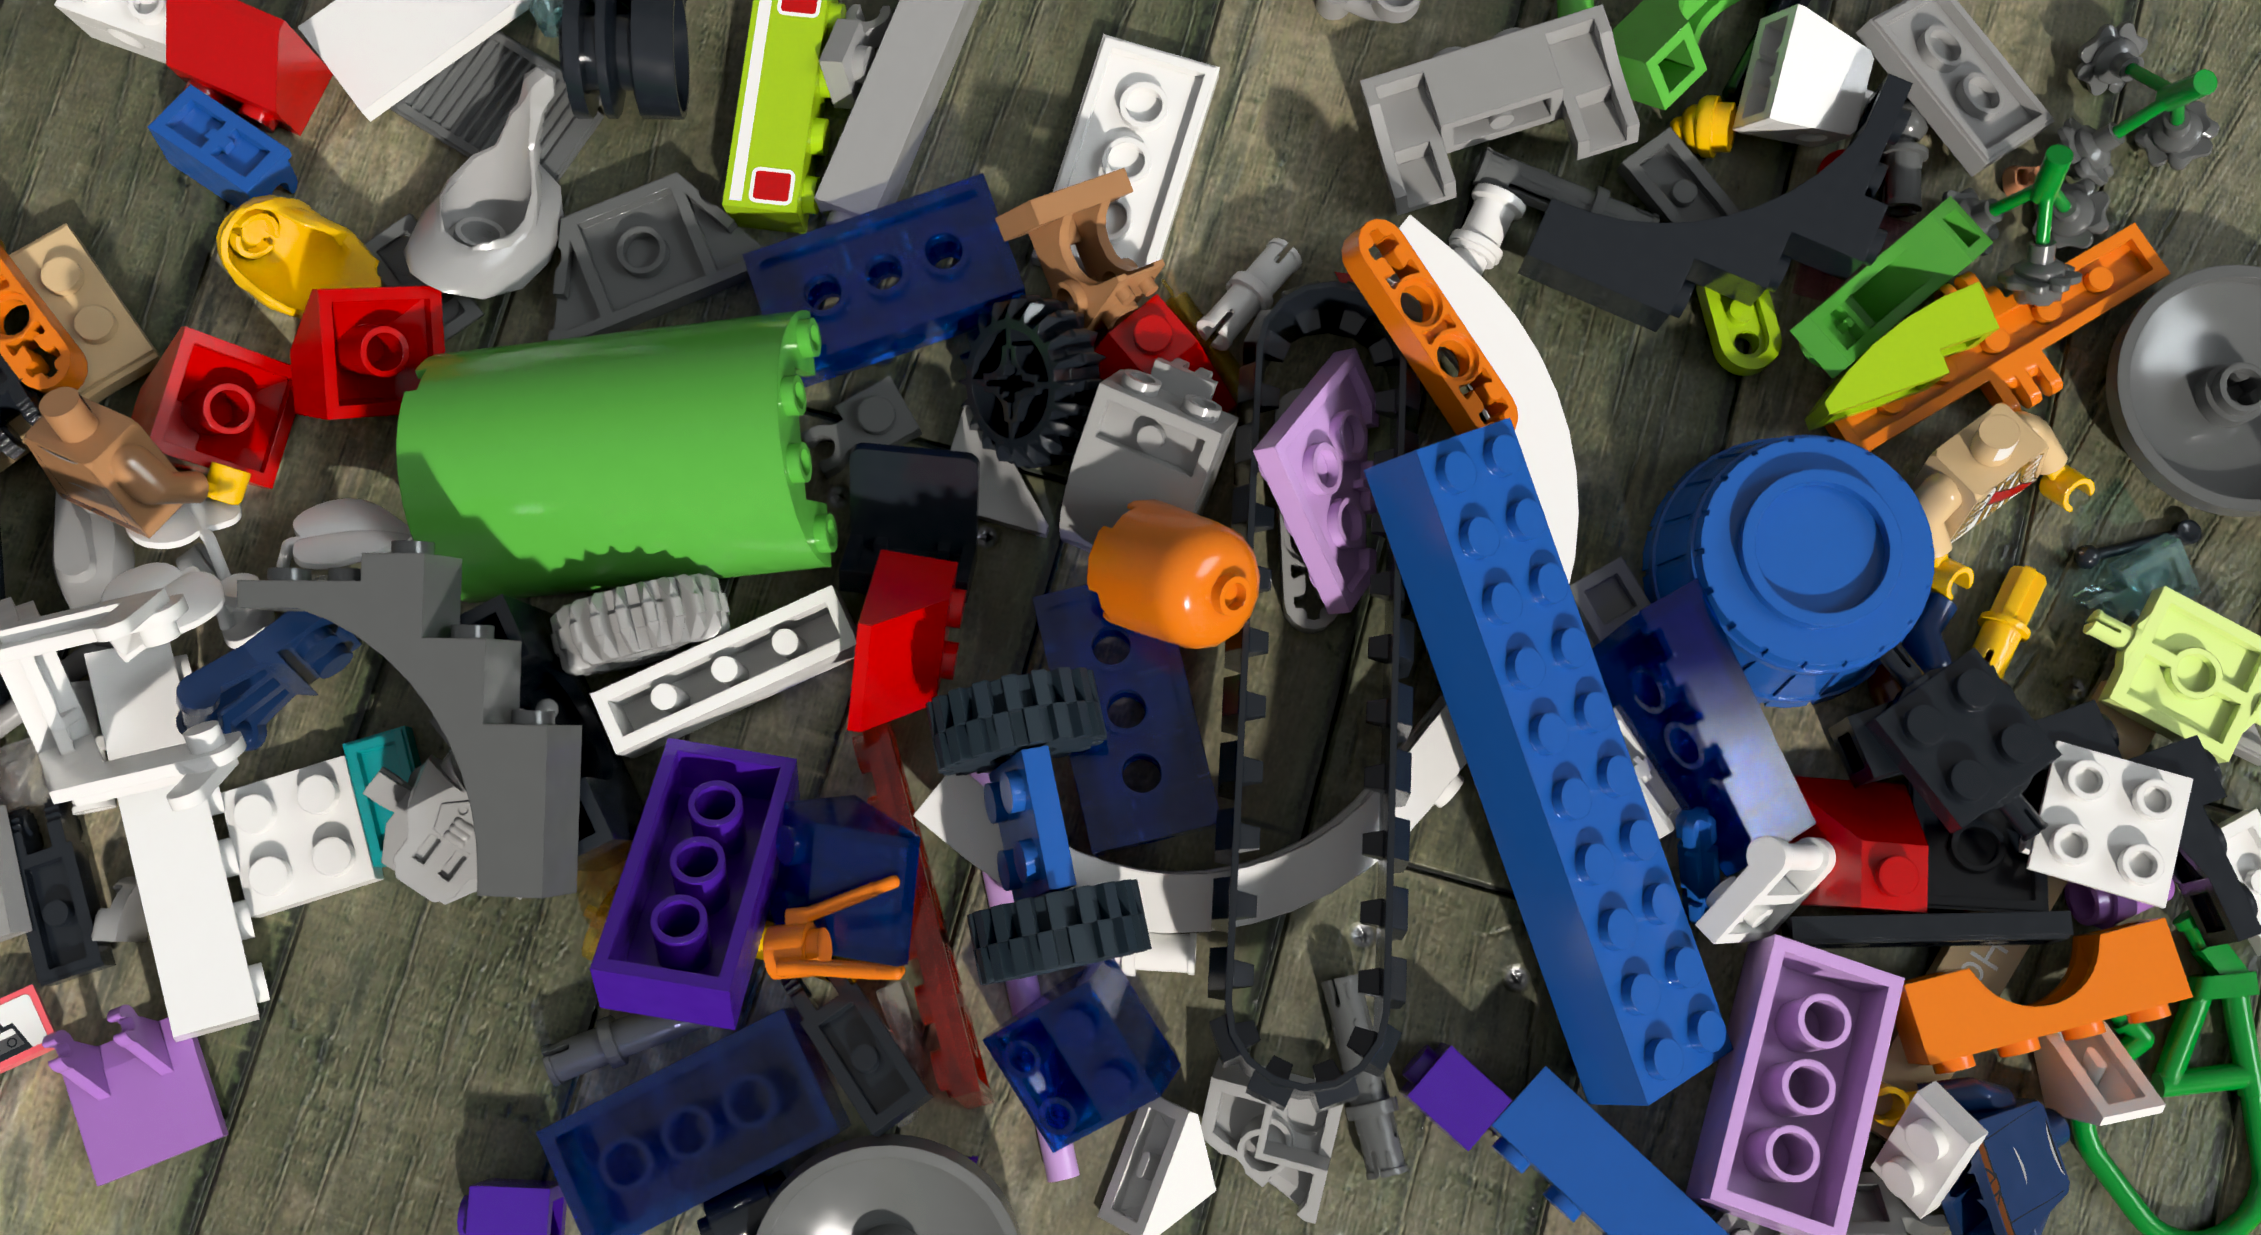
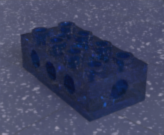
(884, 243)
(1167, 736)

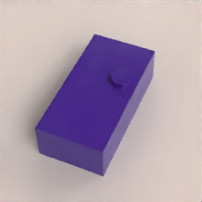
(696, 886)

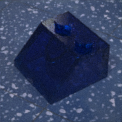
(839, 846)

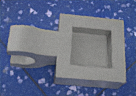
(851, 53)

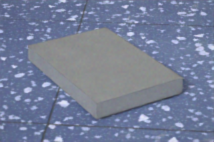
(1957, 79)

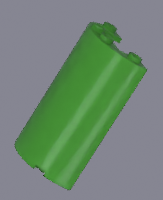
(617, 458)

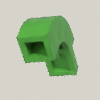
(1890, 287)

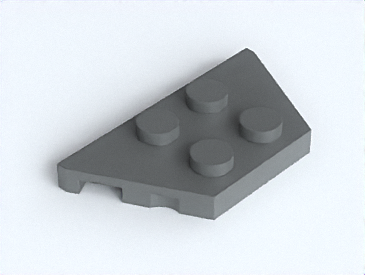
(644, 258)

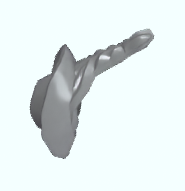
(502, 194)

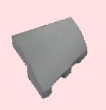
(1271, 1144)

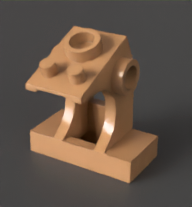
(1079, 218)

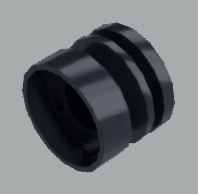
(622, 52)

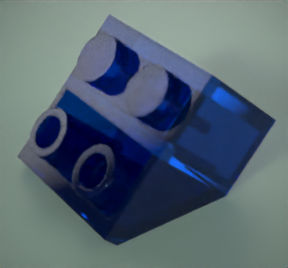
(1083, 1054)

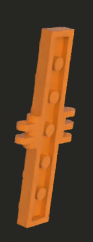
(2011, 360)

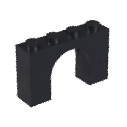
(608, 796)

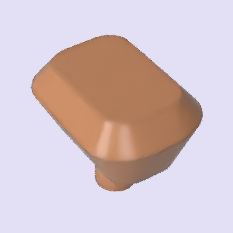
(2018, 177)

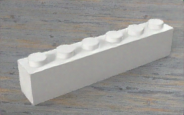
(177, 854)

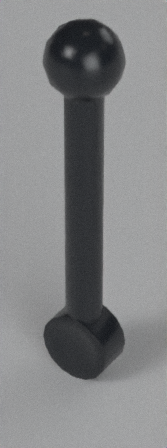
(2089, 556)

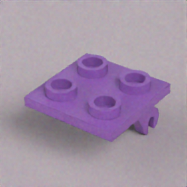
(137, 1095)

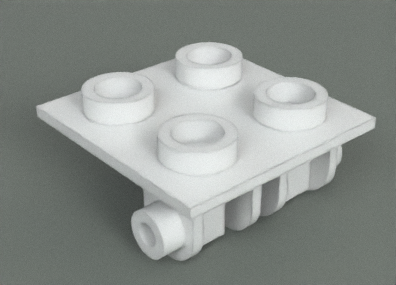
(2110, 824)

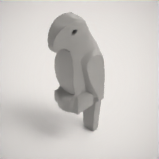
(87, 554)

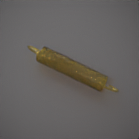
(1189, 314)

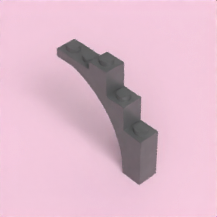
(513, 761)

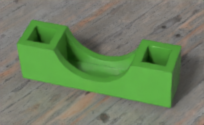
(1661, 47)

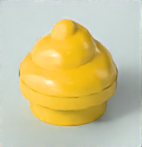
(1707, 126)

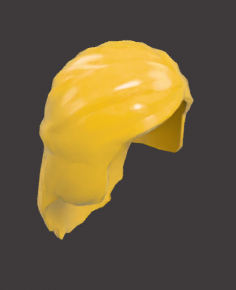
(286, 249)

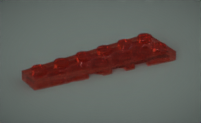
(959, 1061)

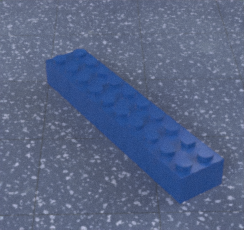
(1550, 765)

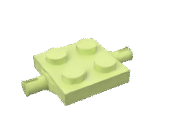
(2183, 671)

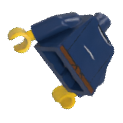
(2016, 1169)

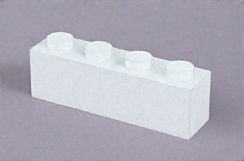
(727, 673)

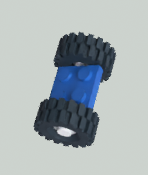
(1014, 732)

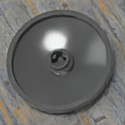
(2190, 389)
(888, 1189)

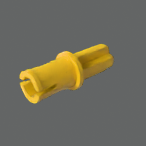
(2008, 617)

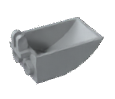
(1145, 442)

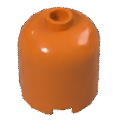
(1174, 575)

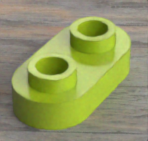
(1731, 320)

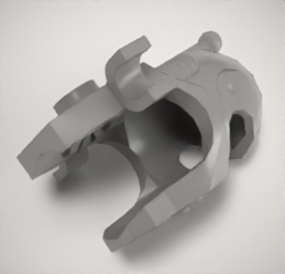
(432, 827)

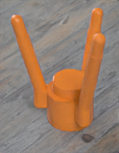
(804, 950)

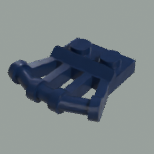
(263, 675)

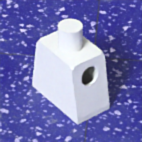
(1803, 81)

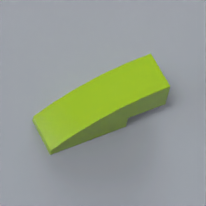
(1908, 356)

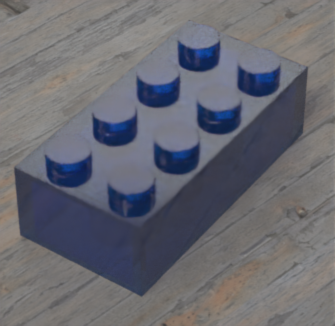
(694, 1128)

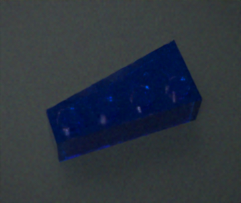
(1701, 722)

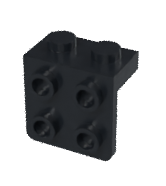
(911, 505)

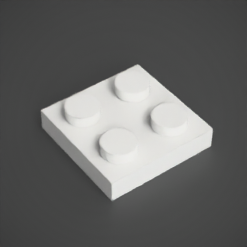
(298, 837)

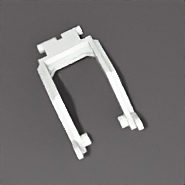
(58, 724)

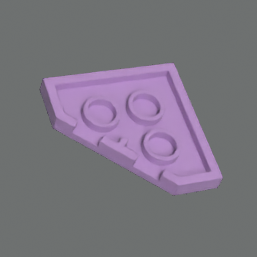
(1318, 477)

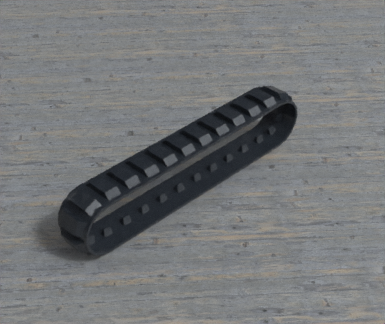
(1303, 312)

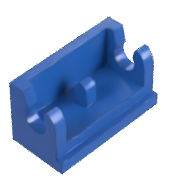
(221, 149)

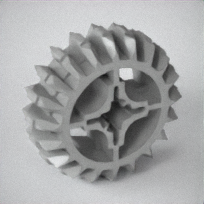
(639, 623)

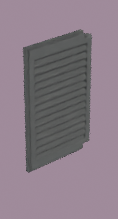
(474, 97)

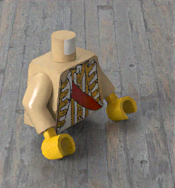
(1981, 473)

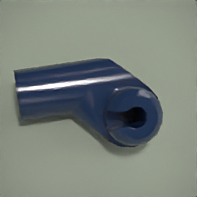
(1925, 638)

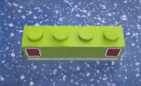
(780, 116)

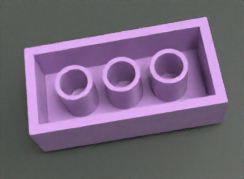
(1796, 1090)

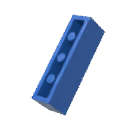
(1592, 1165)

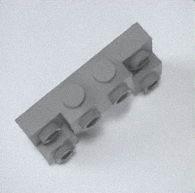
(1494, 90)

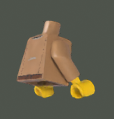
(116, 468)

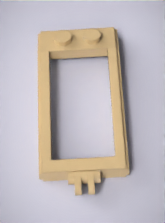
(90, 313)

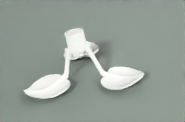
(325, 538)

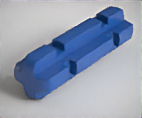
(1697, 859)

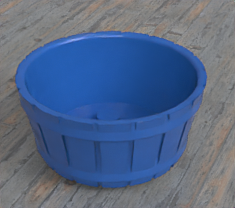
(1804, 556)

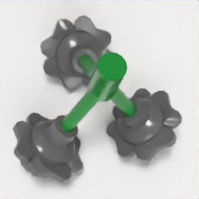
(2169, 130)
(2064, 219)

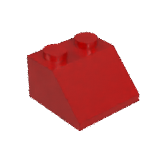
(245, 61)
(904, 638)

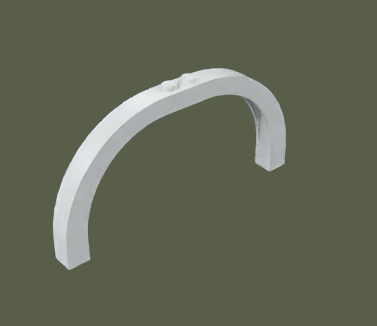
(1334, 852)

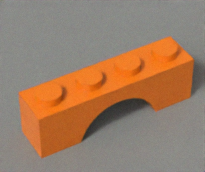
(2110, 975)

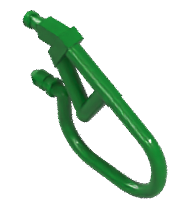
(2234, 984)

